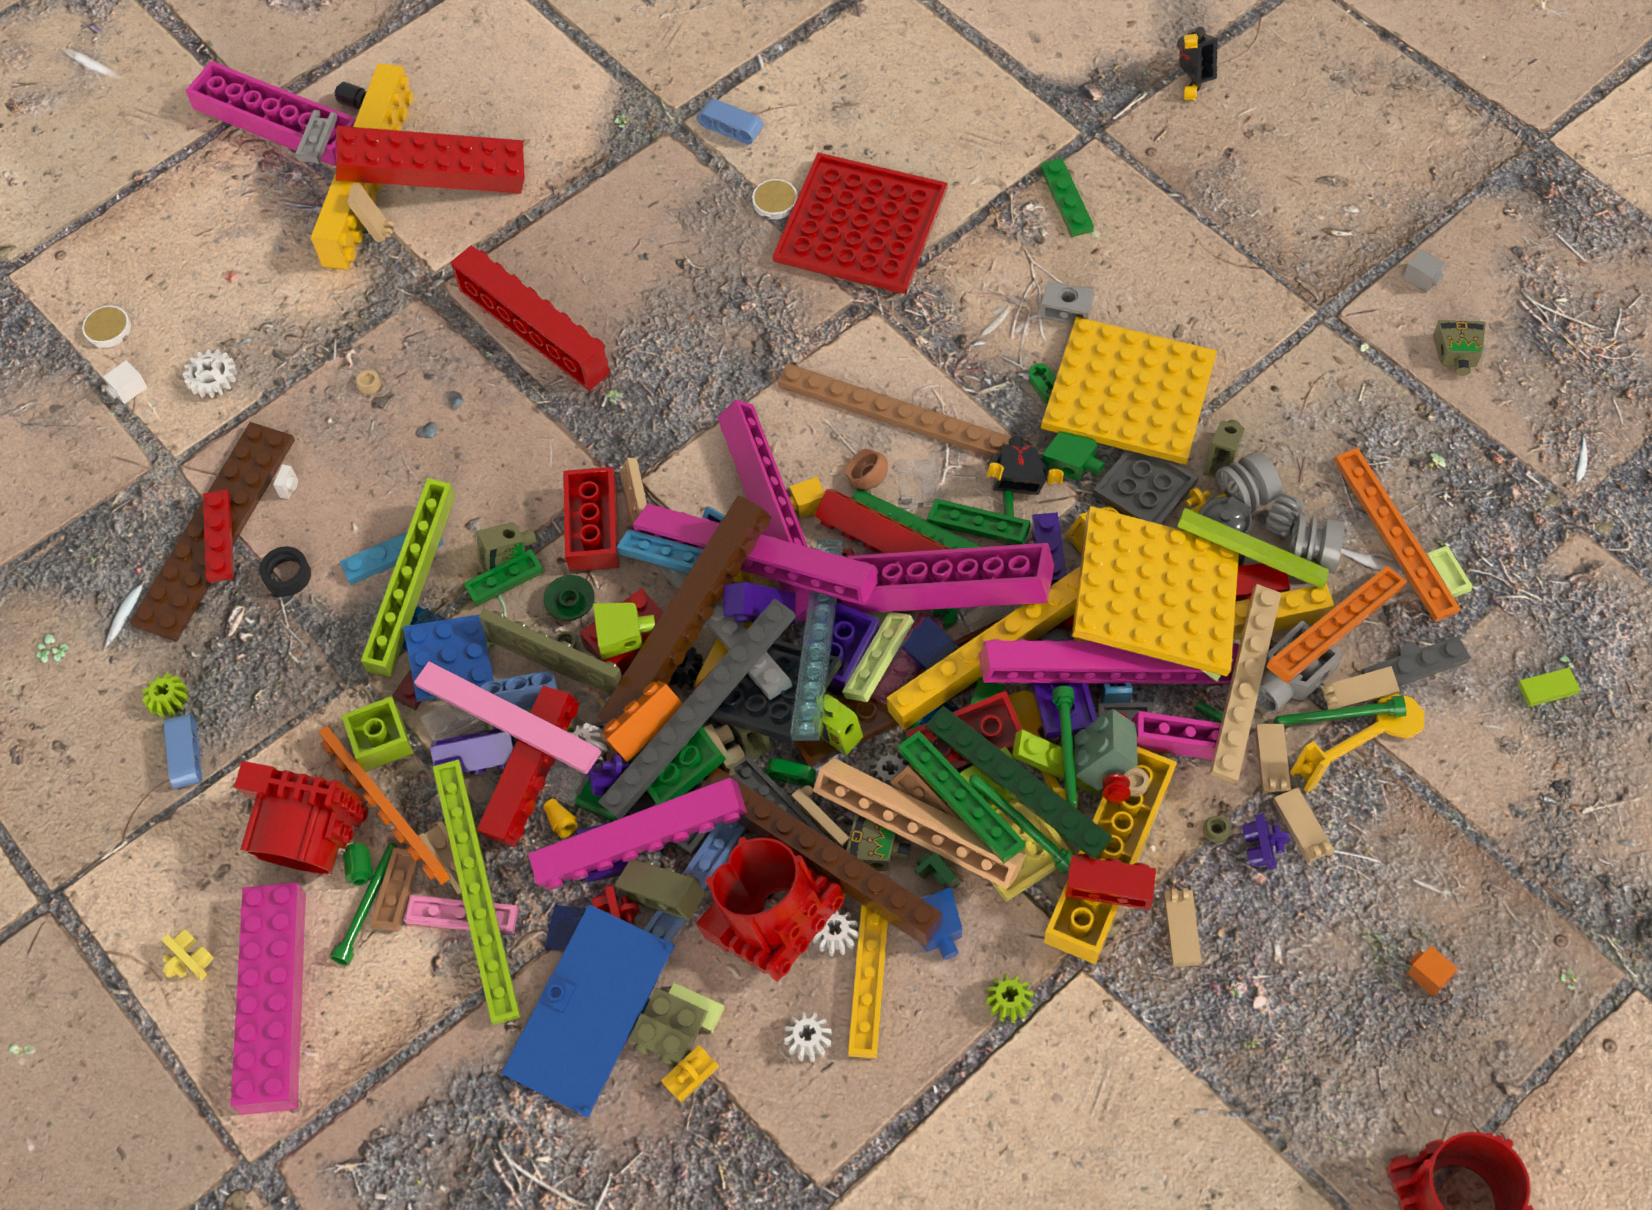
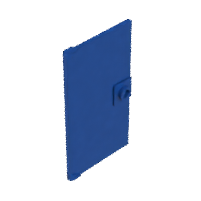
(588, 1010)

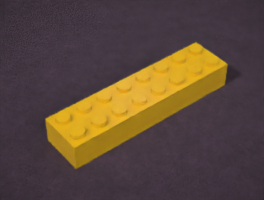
(1084, 925)

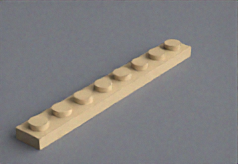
(1245, 684)

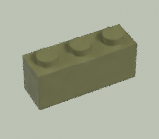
(660, 888)

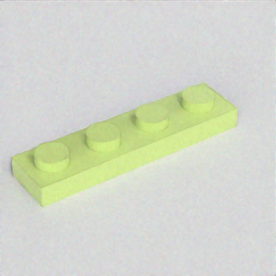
(878, 656)

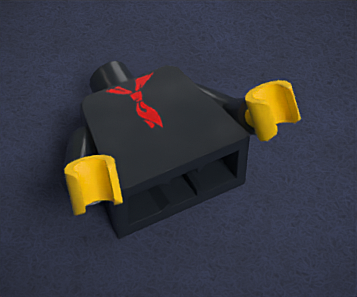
(1197, 59)
(1020, 469)

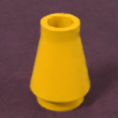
(560, 819)

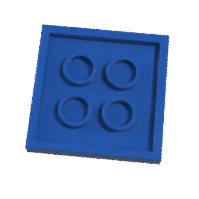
(451, 644)

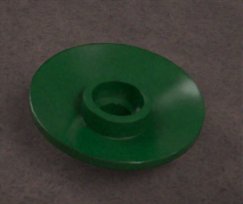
(565, 589)

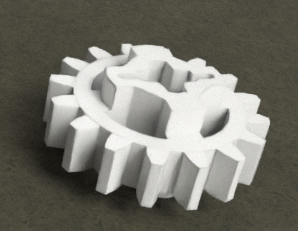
(208, 374)

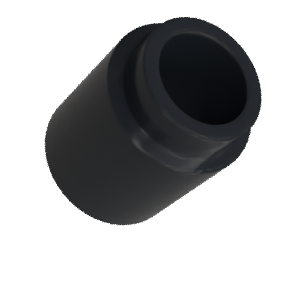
(350, 95)

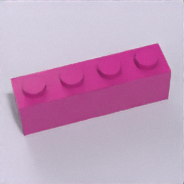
(1176, 734)

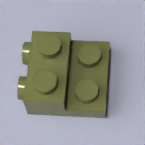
(668, 1027)

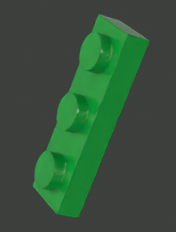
(503, 577)

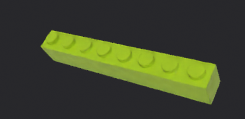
(408, 578)

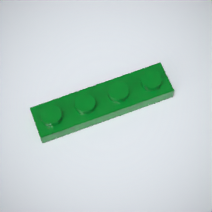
(1066, 197)
(979, 522)

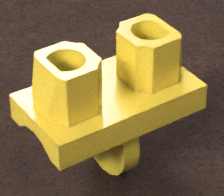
(195, 962)

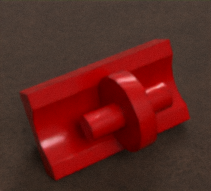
(608, 903)

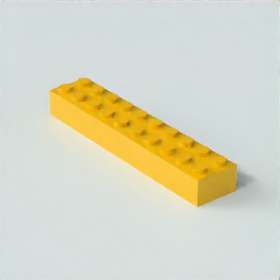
(337, 226)

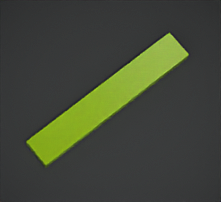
(1253, 548)

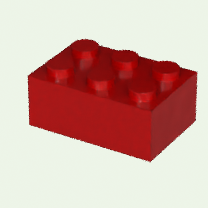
(645, 607)

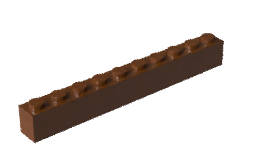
(691, 604)
(838, 865)

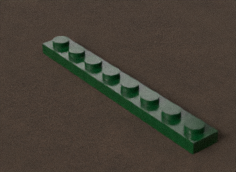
(1019, 783)

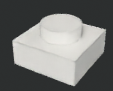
(285, 482)

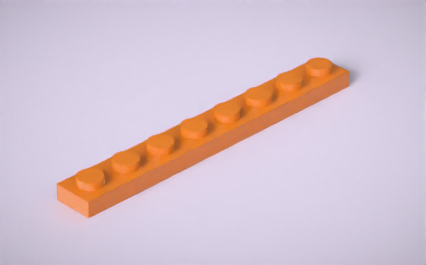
(1397, 535)
(1336, 624)
(387, 811)

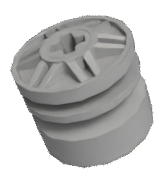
(1250, 480)
(1318, 543)

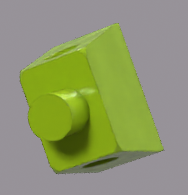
(620, 628)

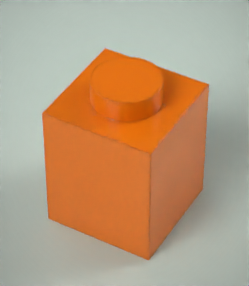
(1431, 970)

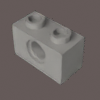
(1066, 302)

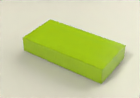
(1548, 687)

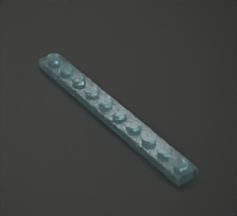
(815, 659)

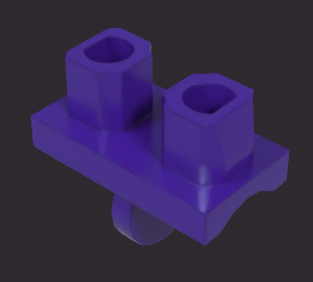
(606, 774)
(1260, 831)

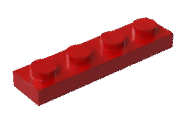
(218, 536)

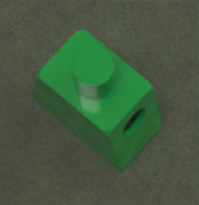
(1073, 455)

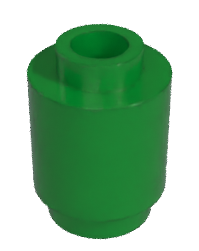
(357, 864)

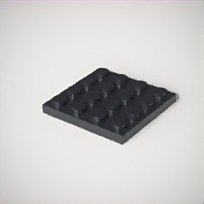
(753, 711)

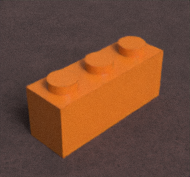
(641, 720)

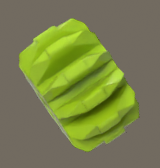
(165, 695)
(1011, 987)

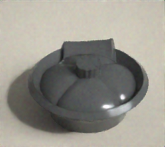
(1229, 512)

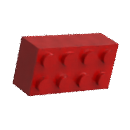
(590, 519)
(990, 717)

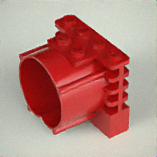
(298, 817)
(782, 933)
(1477, 1151)

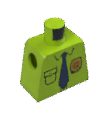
(835, 722)

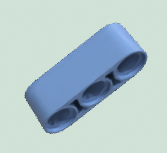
(730, 121)
(522, 689)
(182, 751)

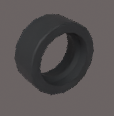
(278, 556)

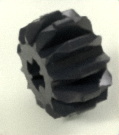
(690, 671)

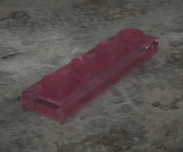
(901, 668)

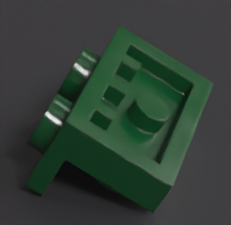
(940, 870)

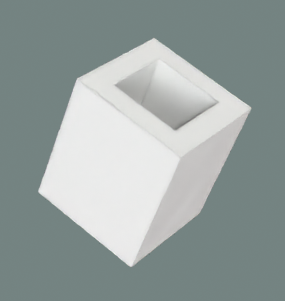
(124, 382)

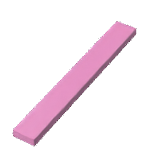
(508, 717)

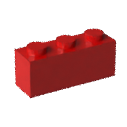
(1111, 881)

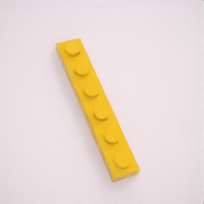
(868, 985)

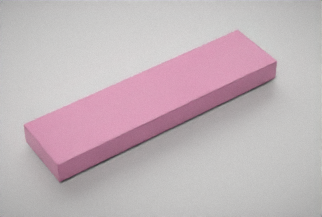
(452, 913)

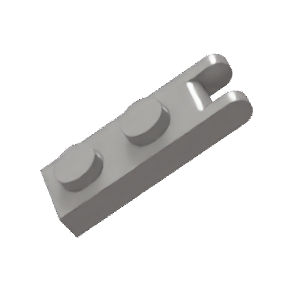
(315, 137)

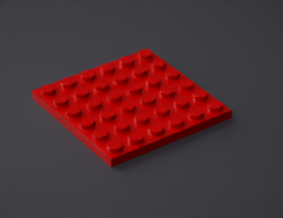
(860, 223)

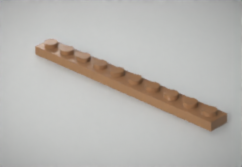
(892, 411)

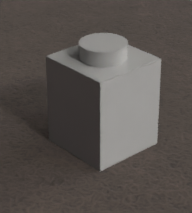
(1424, 271)

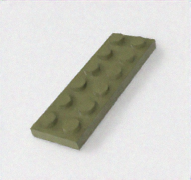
(550, 653)

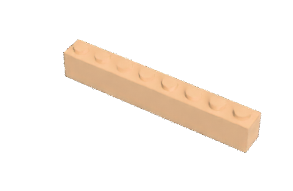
(914, 821)

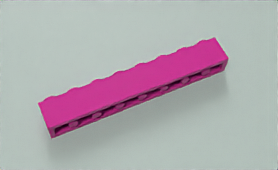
(637, 833)

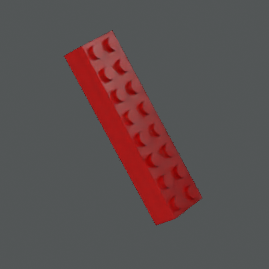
(429, 160)
(531, 317)

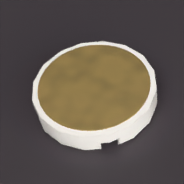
(774, 198)
(106, 326)

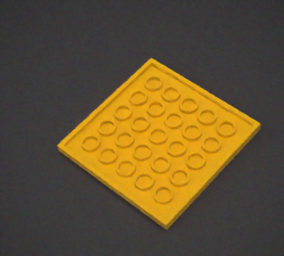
(1130, 390)
(1156, 591)

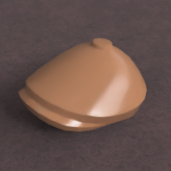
(866, 469)

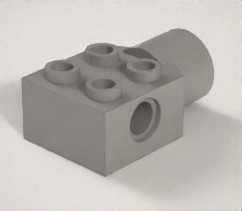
(1275, 692)

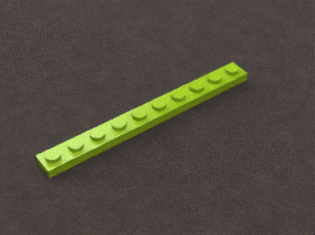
(476, 893)

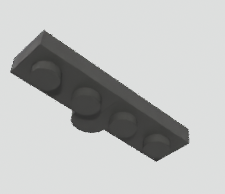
(1420, 663)

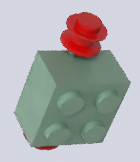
(1106, 753)

